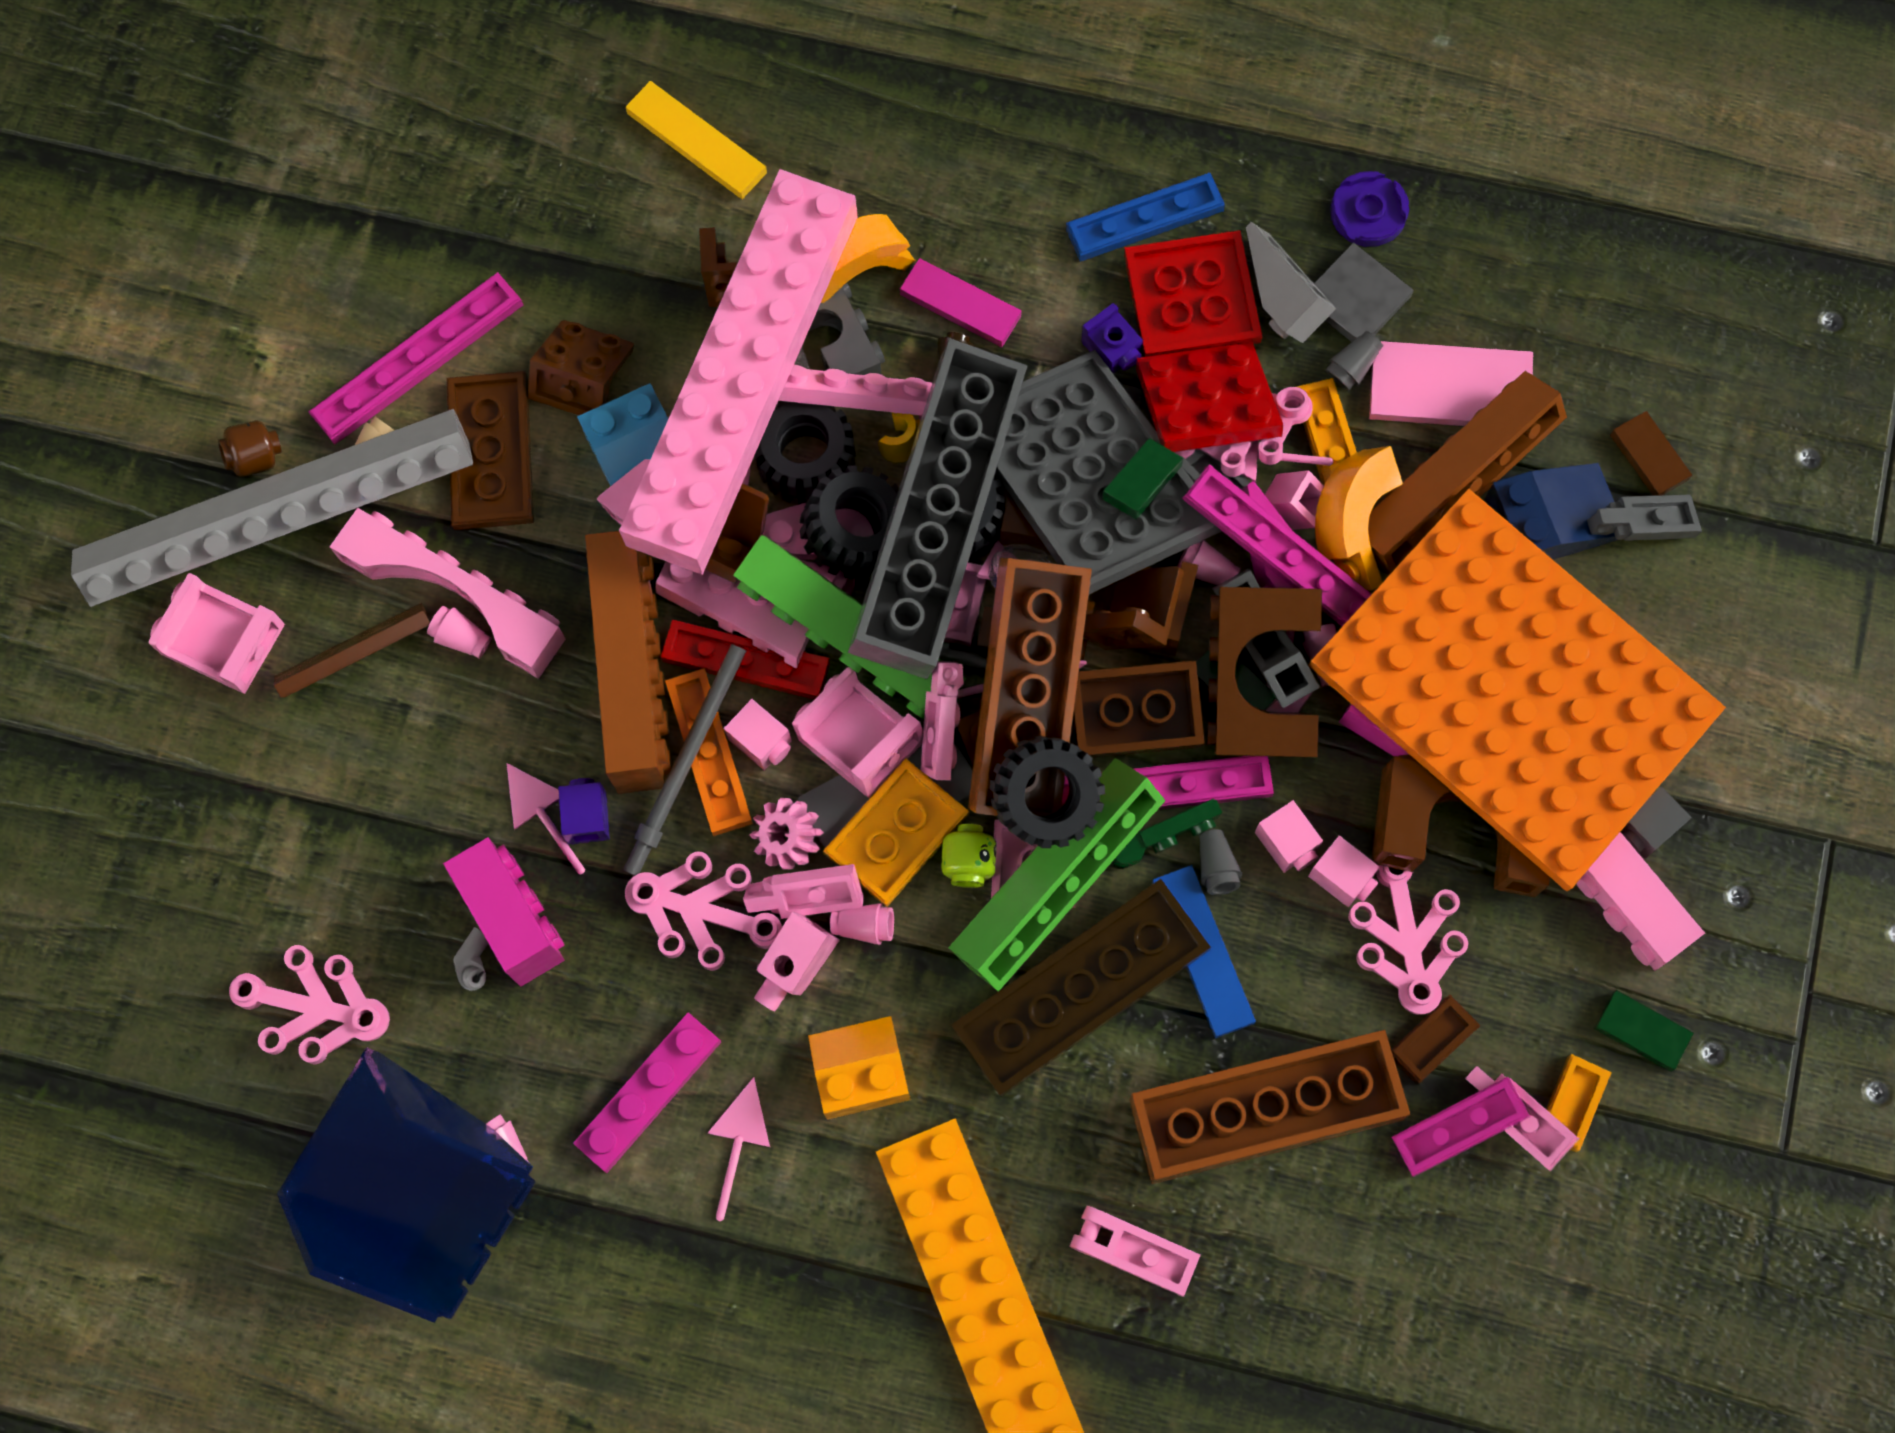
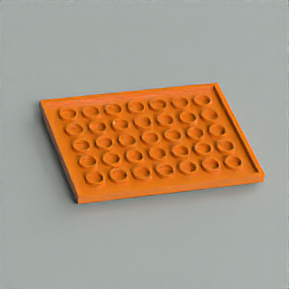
(1517, 689)

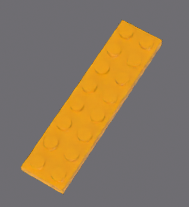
(976, 1284)

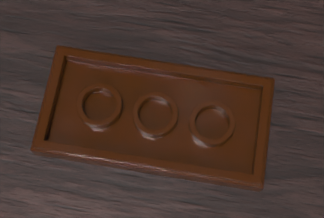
(497, 424)

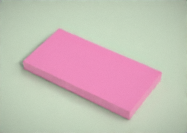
(1440, 381)

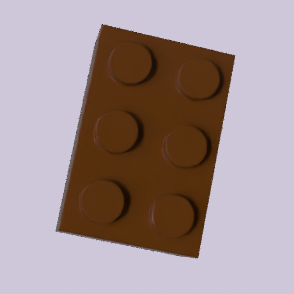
(1138, 710)

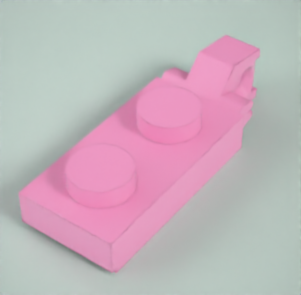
(940, 720)
(806, 892)
(1541, 1133)

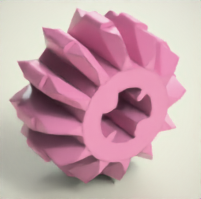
(799, 838)

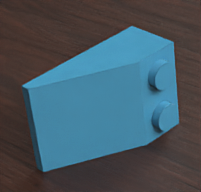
(624, 431)

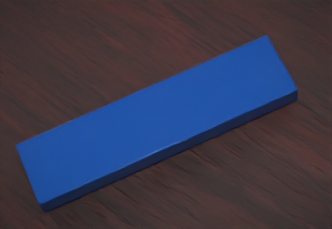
(1145, 217)
(1213, 972)

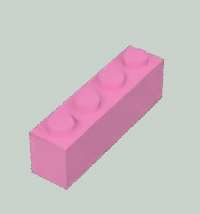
(1639, 904)

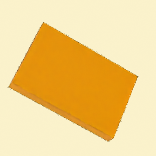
(896, 831)

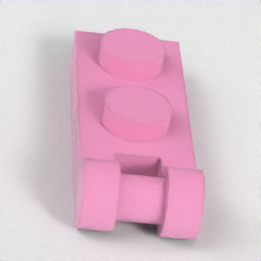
(1136, 1251)

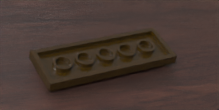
(1081, 987)

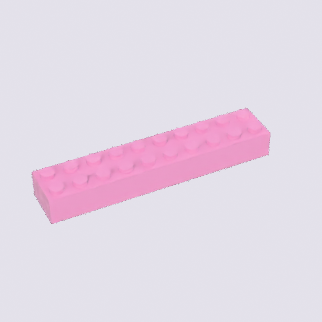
(739, 372)

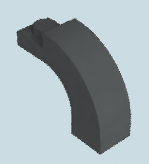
(1276, 655)

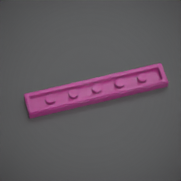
(416, 358)
(1274, 543)
(1203, 780)

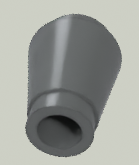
(1354, 361)
(1218, 865)

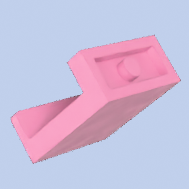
(215, 633)
(857, 732)

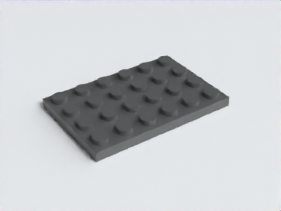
(1061, 453)

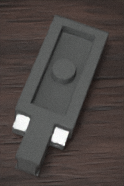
(1647, 518)

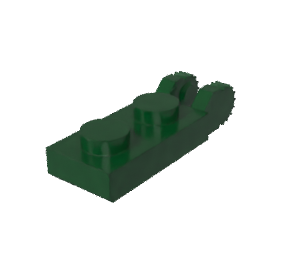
(1164, 834)

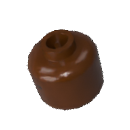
(249, 448)

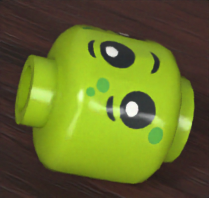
(968, 856)

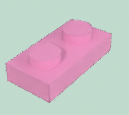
(966, 608)

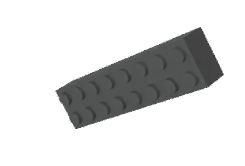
(937, 510)

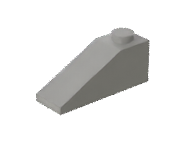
(1285, 289)

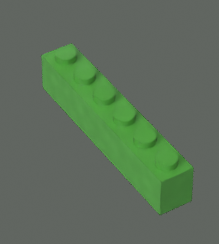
(822, 608)
(1054, 880)

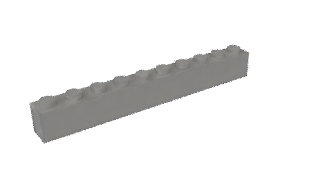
(270, 508)

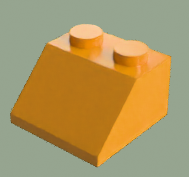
(858, 1068)

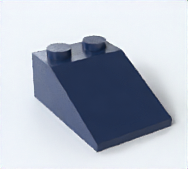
(1554, 507)

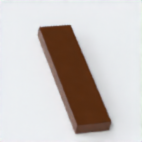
(351, 650)

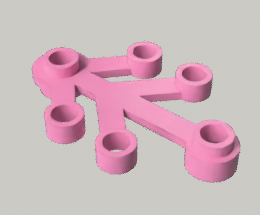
(1293, 408)
(696, 908)
(1409, 943)
(316, 1008)

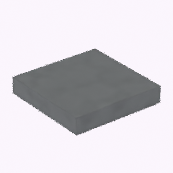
(1362, 293)

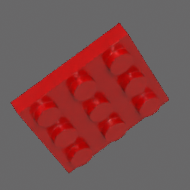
(1192, 293)
(1209, 397)

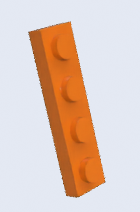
(714, 763)

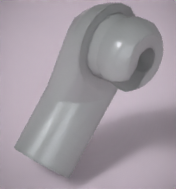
(469, 963)

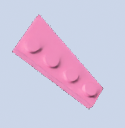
(733, 610)

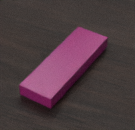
(960, 302)
(1461, 1126)

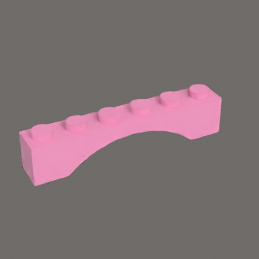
(382, 552)

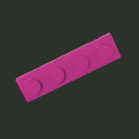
(647, 1092)

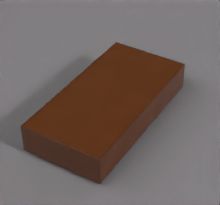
(1651, 454)
(1434, 1039)

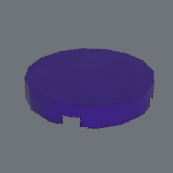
(1369, 209)

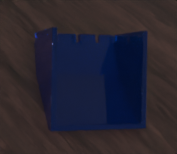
(402, 1192)

